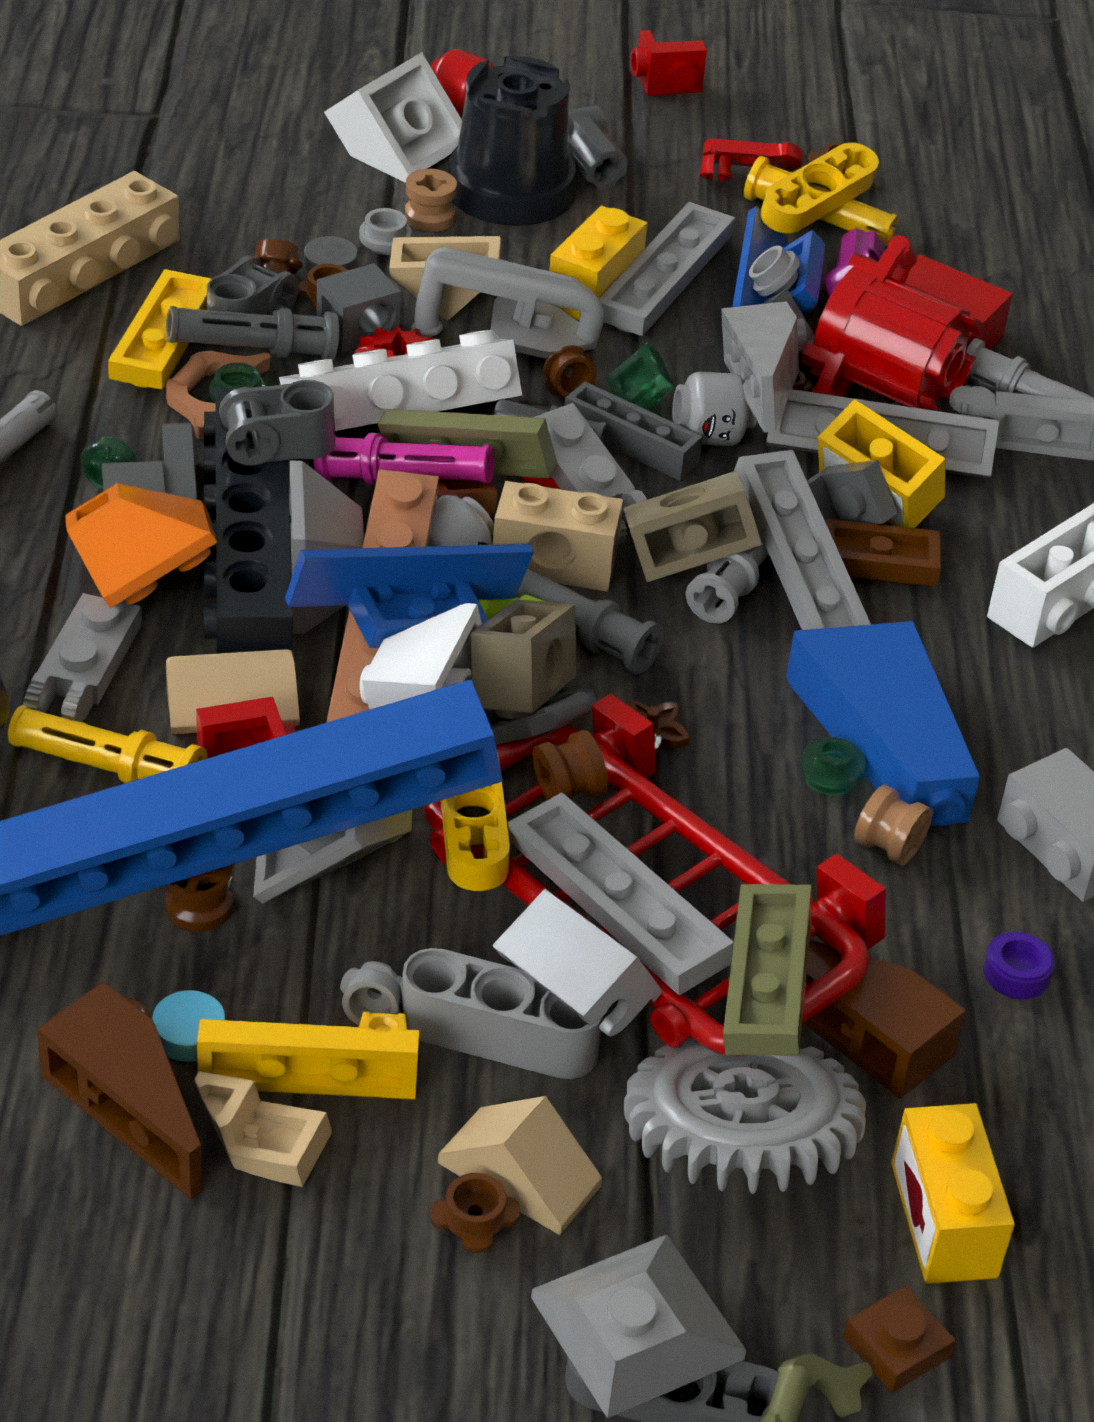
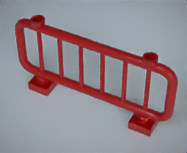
(848, 904)

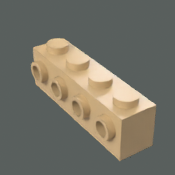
(84, 245)

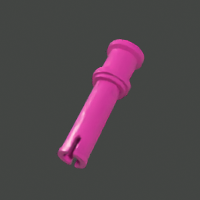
(364, 457)

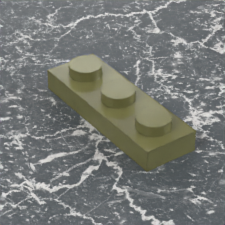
(519, 443)
(768, 970)

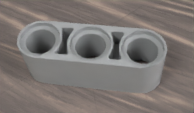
(495, 1014)

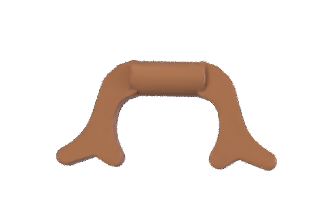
(198, 367)

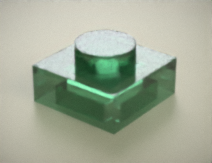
(641, 378)

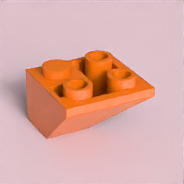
(136, 537)

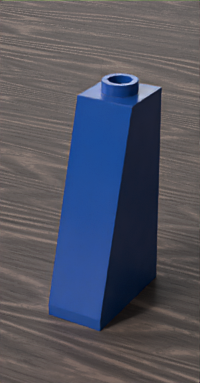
(887, 701)

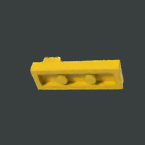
(315, 1059)

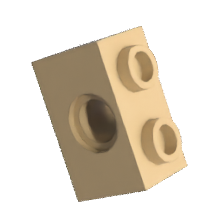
(568, 530)

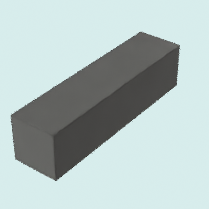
(639, 432)

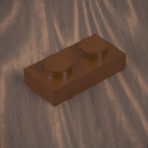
(888, 552)

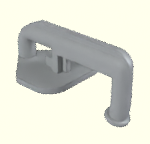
(524, 306)

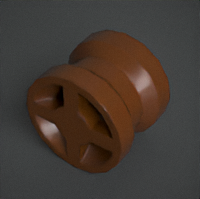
(571, 767)
(201, 900)

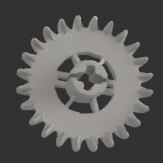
(744, 1113)

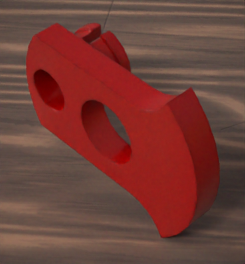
(744, 153)

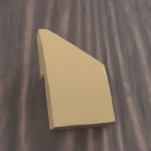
(261, 1135)

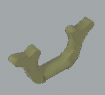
(835, 1382)

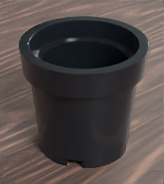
(514, 144)

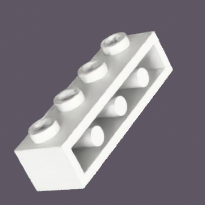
(422, 380)
(1047, 582)

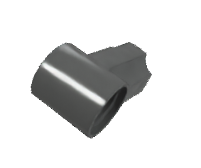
(593, 149)

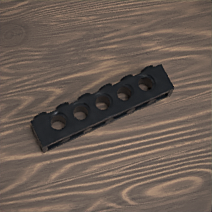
(250, 548)

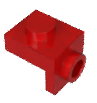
(669, 65)
(239, 725)

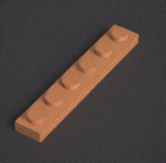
(397, 518)

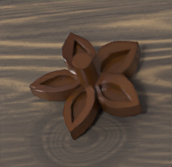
(666, 728)

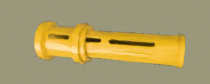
(847, 216)
(139, 752)

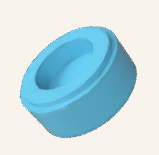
(178, 1021)

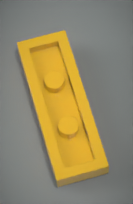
(143, 352)

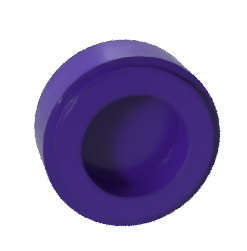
(1019, 965)

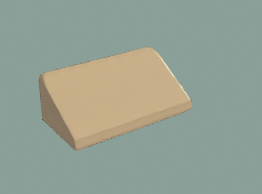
(227, 679)

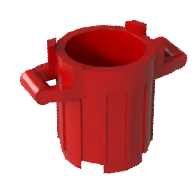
(890, 334)

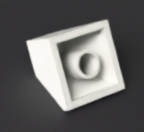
(398, 120)
(422, 659)

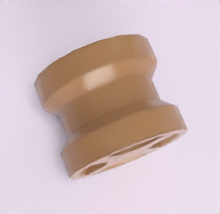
(430, 200)
(893, 825)

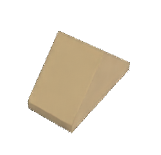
(410, 256)
(530, 1155)

